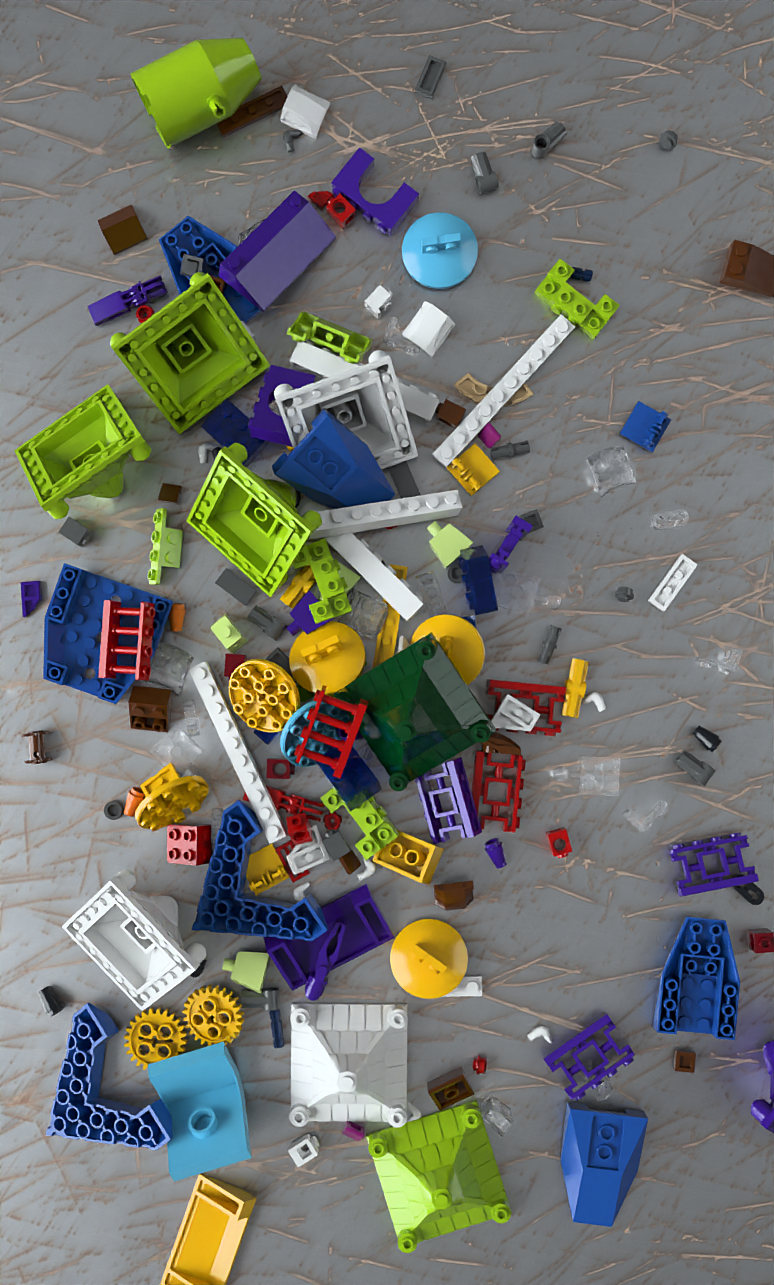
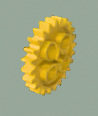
(213, 1015)
(156, 1021)

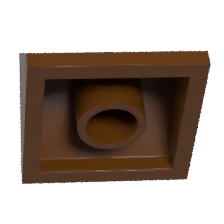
(122, 229)
(450, 1088)

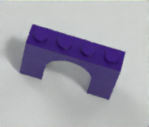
(385, 215)
(267, 424)

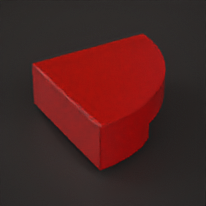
(320, 198)

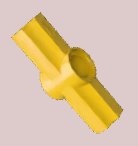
(301, 584)
(575, 688)

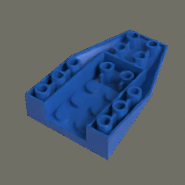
(199, 241)
(334, 467)
(699, 982)
(600, 1160)

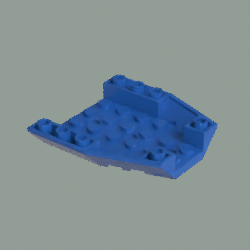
(74, 628)

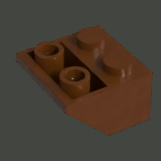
(150, 708)

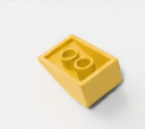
(410, 857)

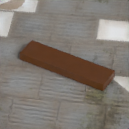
(254, 111)

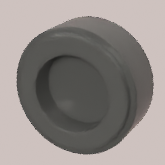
(454, 573)
(114, 810)

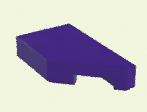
(31, 596)

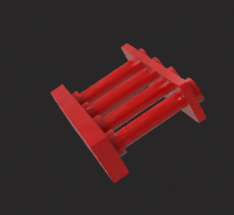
(110, 636)
(350, 728)

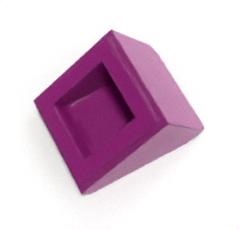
(489, 436)
(353, 1131)

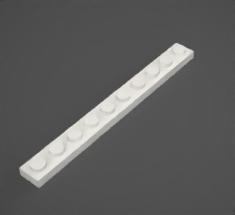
(503, 390)
(238, 752)

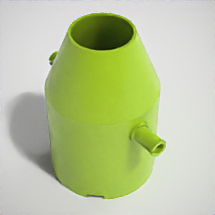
(196, 86)

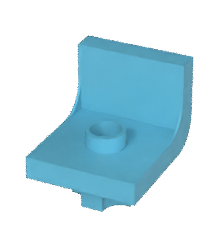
(206, 1110)

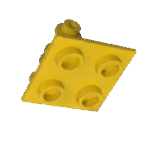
(473, 469)
(265, 869)

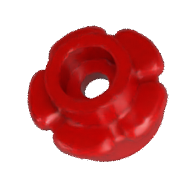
(140, 313)
(337, 820)
(480, 1065)

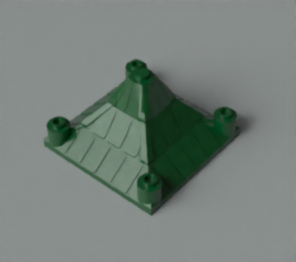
(417, 711)

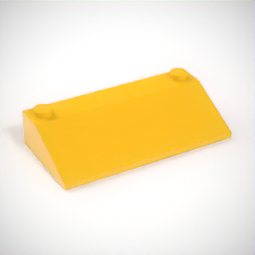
(209, 1234)

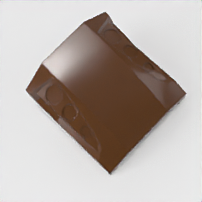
(502, 744)
(454, 895)

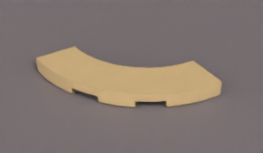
(477, 391)

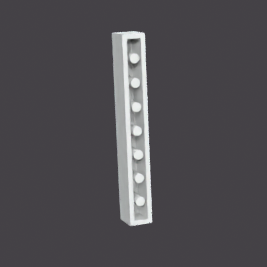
(325, 364)
(388, 513)
(373, 570)

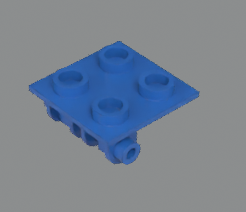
(645, 426)

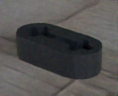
(746, 895)

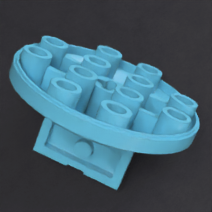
(439, 250)
(292, 731)

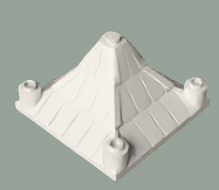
(363, 401)
(135, 939)
(349, 1062)

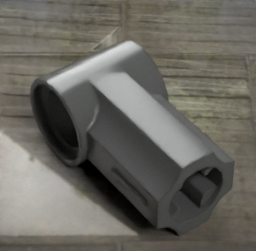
(548, 139)
(485, 178)
(270, 625)
(699, 770)
(267, 999)

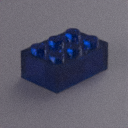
(230, 426)
(477, 580)
(356, 782)

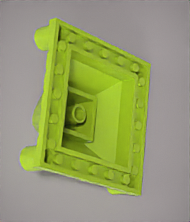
(191, 353)
(82, 453)
(251, 519)
(439, 1174)

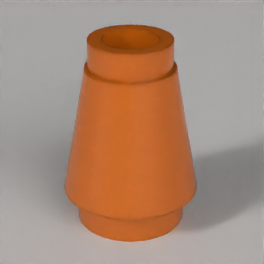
(176, 616)
(134, 798)

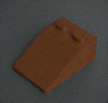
(749, 268)

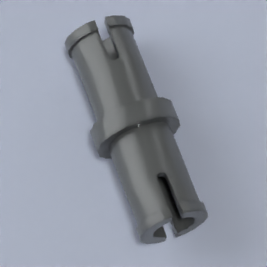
(510, 450)
(549, 644)

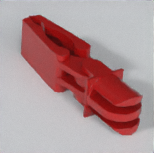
(294, 803)

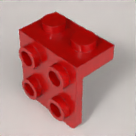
(189, 844)

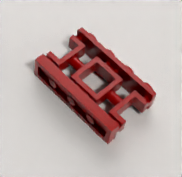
(525, 691)
(511, 792)

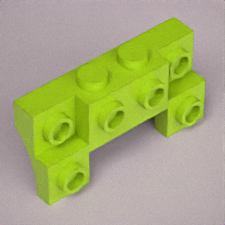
(572, 304)
(325, 333)
(328, 580)
(372, 821)

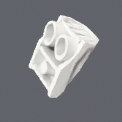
(304, 111)
(429, 328)

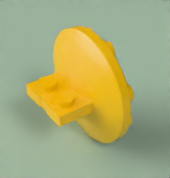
(459, 641)
(327, 657)
(263, 695)
(167, 796)
(429, 958)

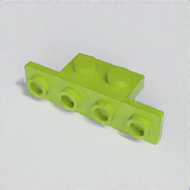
(166, 547)

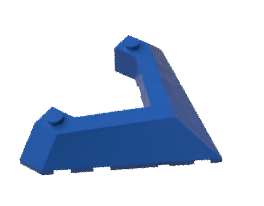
(223, 902)
(77, 1106)

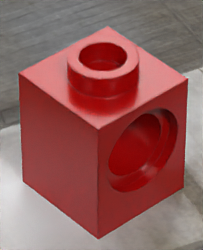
(343, 218)
(299, 829)
(552, 836)

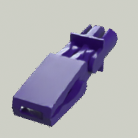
(121, 303)
(317, 981)

